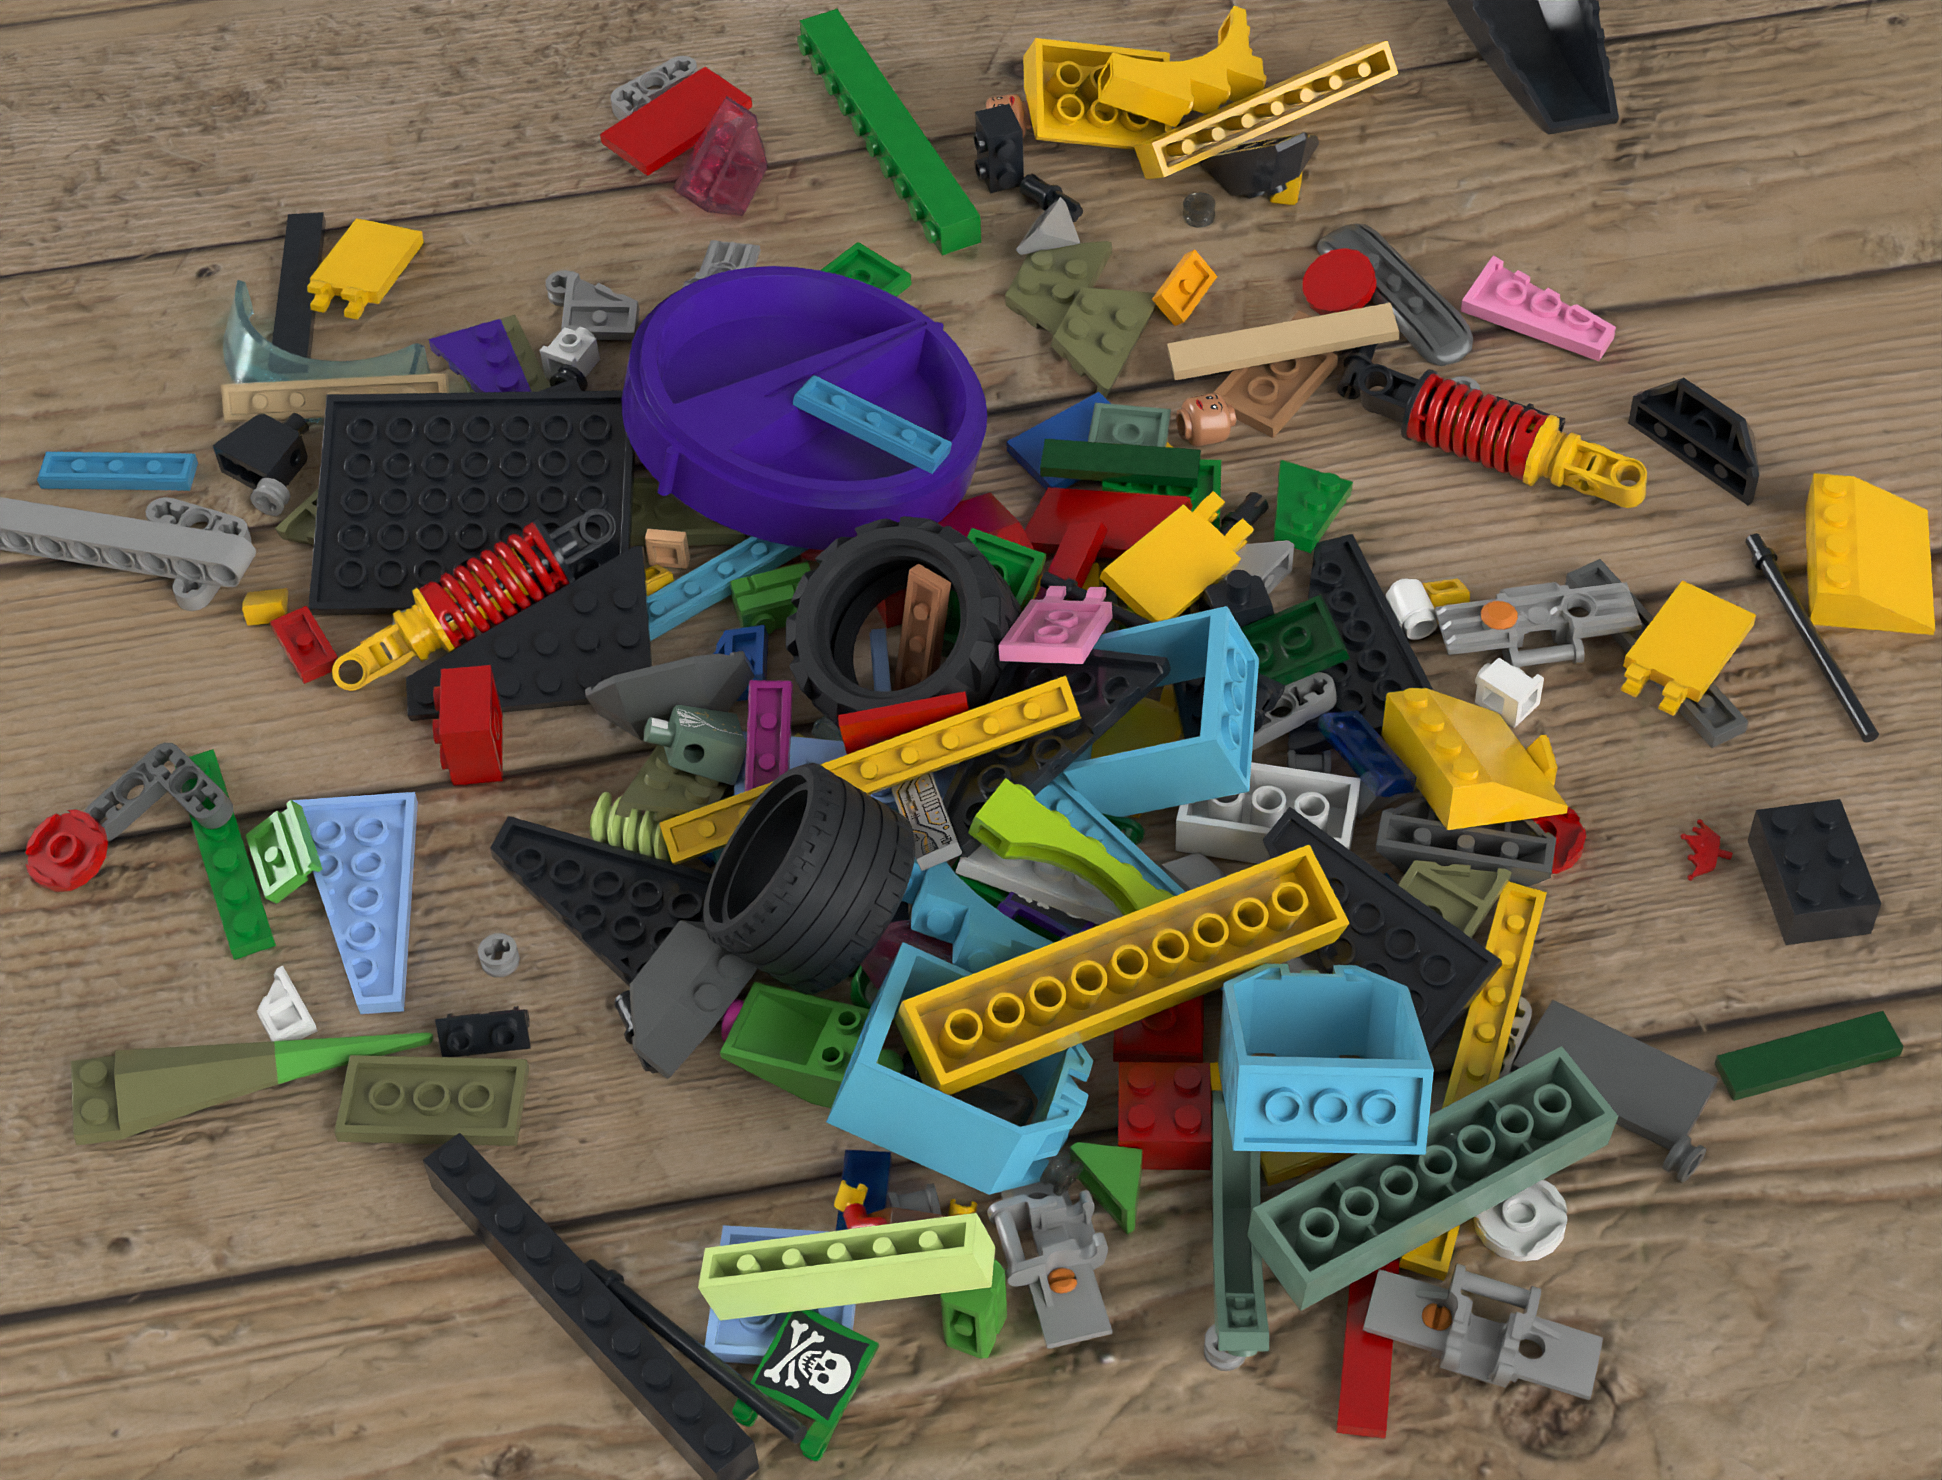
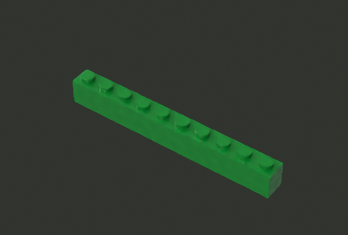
(890, 133)

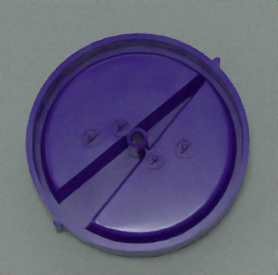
(718, 418)

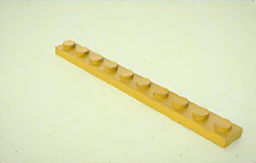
(894, 760)
(1487, 1033)

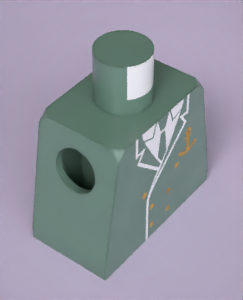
(700, 742)

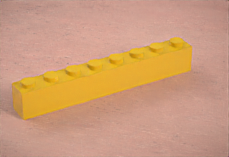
(1265, 110)

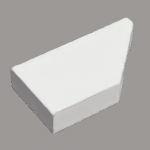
(284, 1011)

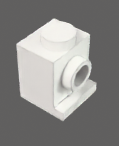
(571, 348)
(1508, 691)

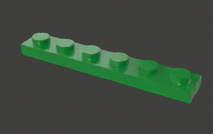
(230, 872)

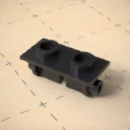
(484, 1033)

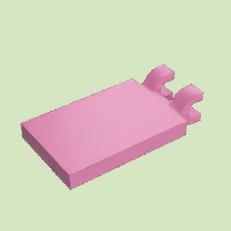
(1057, 628)

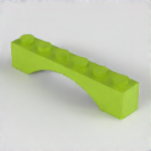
(1023, 828)

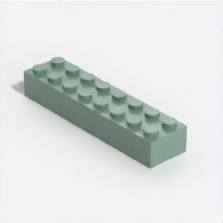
(1392, 1203)

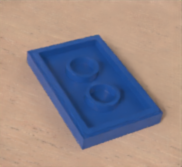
(1067, 425)

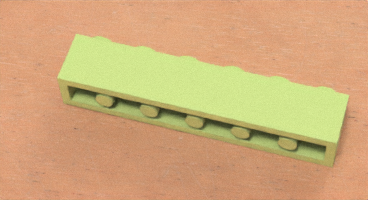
(848, 1267)

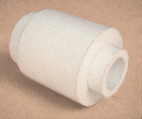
(1412, 608)

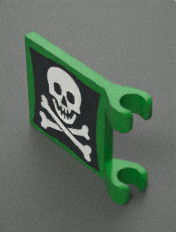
(813, 1372)

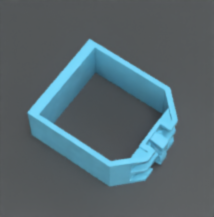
(1193, 768)
(1306, 1092)
(938, 1127)

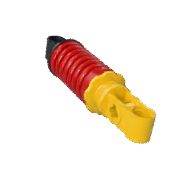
(1499, 434)
(476, 595)

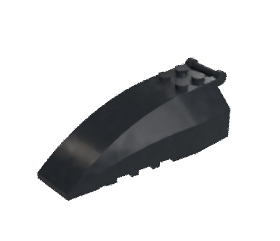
(1546, 58)

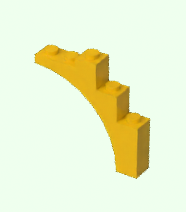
(1176, 87)

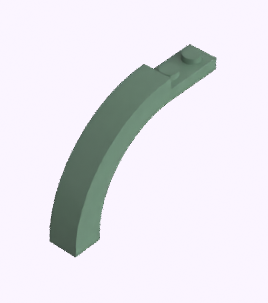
(1237, 1265)

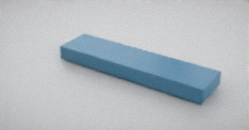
(872, 424)
(117, 471)

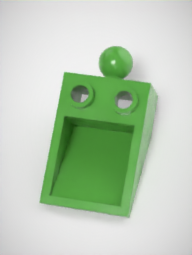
(798, 1041)

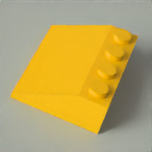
(1064, 95)
(1867, 558)
(1466, 760)

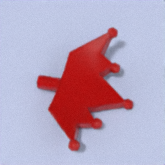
(1706, 849)

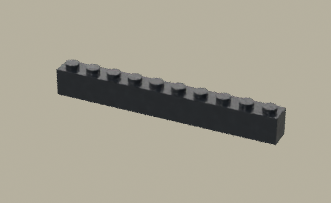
(591, 1314)

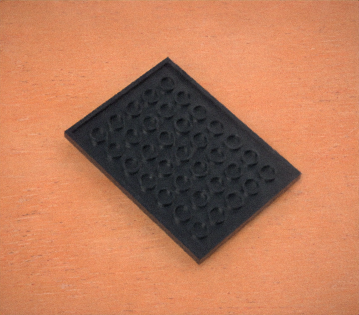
(445, 475)

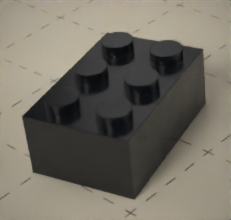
(1813, 872)

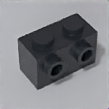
(999, 148)

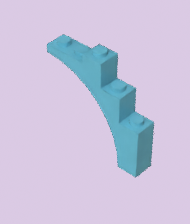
(954, 913)

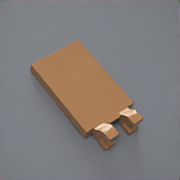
(1273, 392)

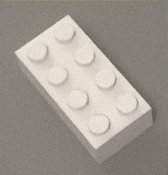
(1237, 823)

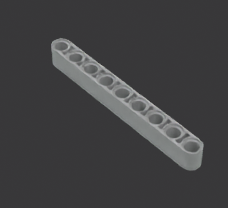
(124, 543)

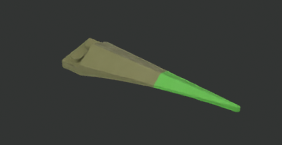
(156, 1085)

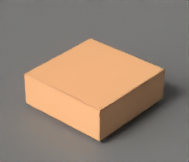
(667, 548)

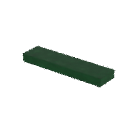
(1120, 463)
(1808, 1055)

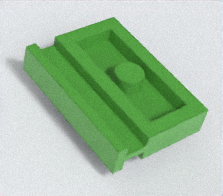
(283, 852)

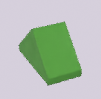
(1112, 1178)

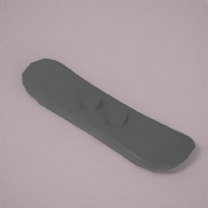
(1419, 310)

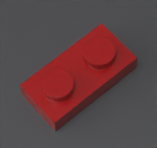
(304, 644)

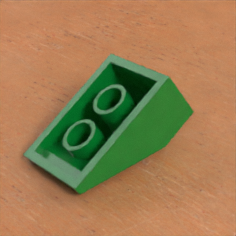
(1014, 562)

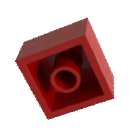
(469, 725)
(1166, 1113)

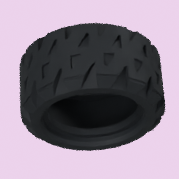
(862, 573)

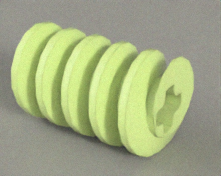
(633, 833)

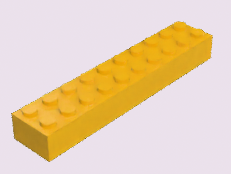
(1119, 972)

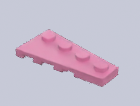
(1522, 307)

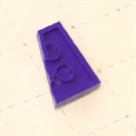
(482, 357)

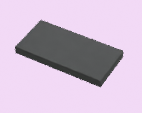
(1643, 1085)

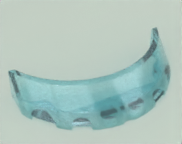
(255, 359)

